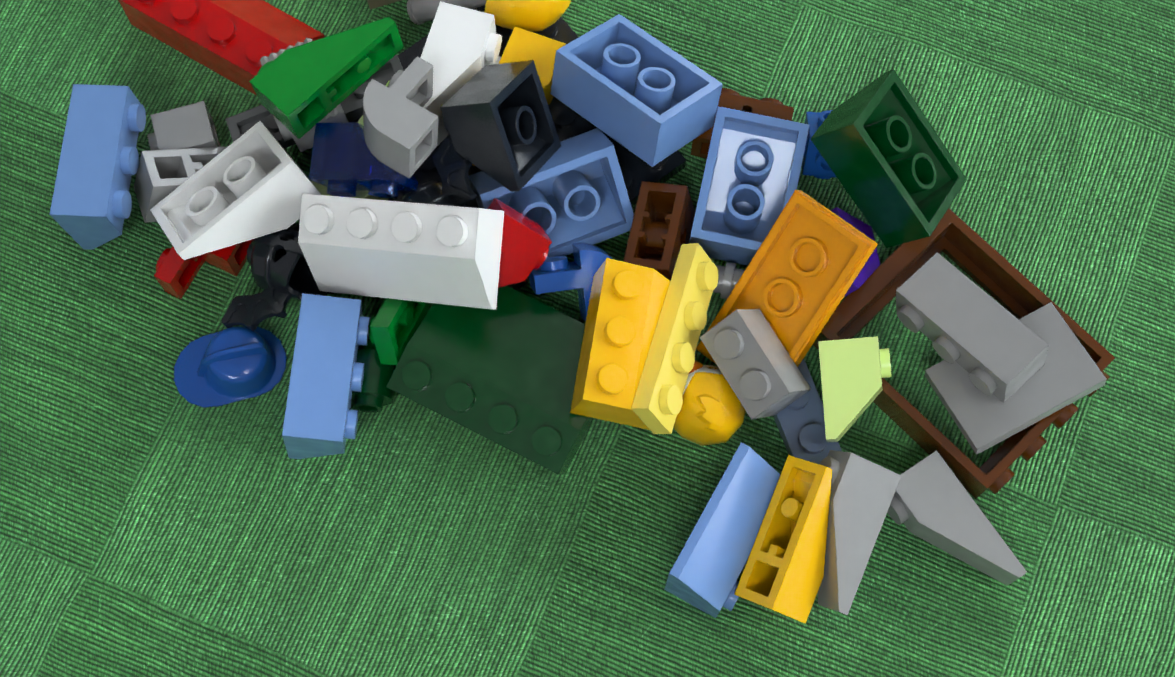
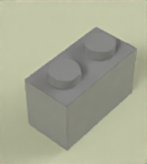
(755, 363)

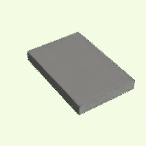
(1061, 381)

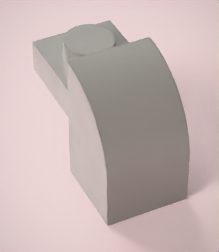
(396, 123)

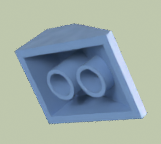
(746, 182)

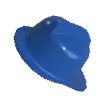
(229, 366)

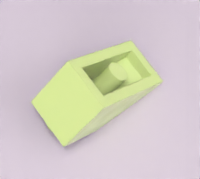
(850, 380)

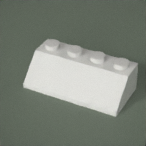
(402, 249)

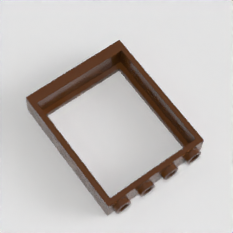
(1005, 286)

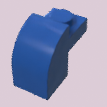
(560, 275)

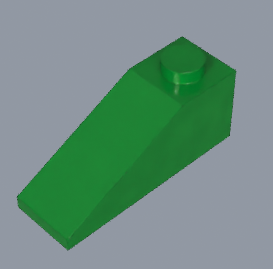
(321, 74)

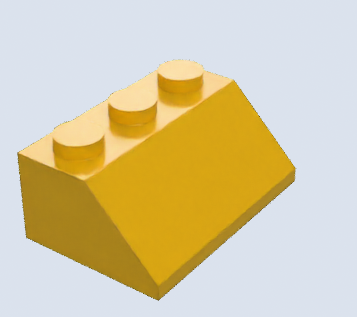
(616, 340)

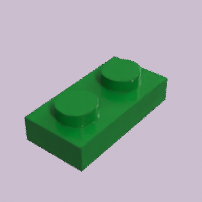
(395, 327)

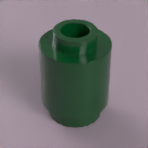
(375, 379)

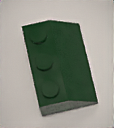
(890, 161)

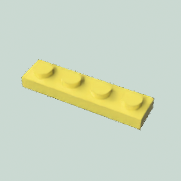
(675, 339)

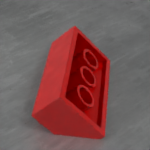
(220, 33)

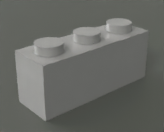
(970, 328)

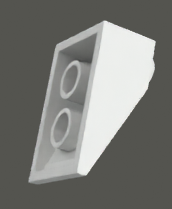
(458, 48)
(235, 197)

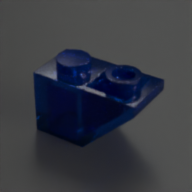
(347, 165)

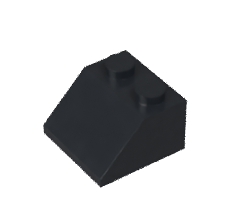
(503, 123)

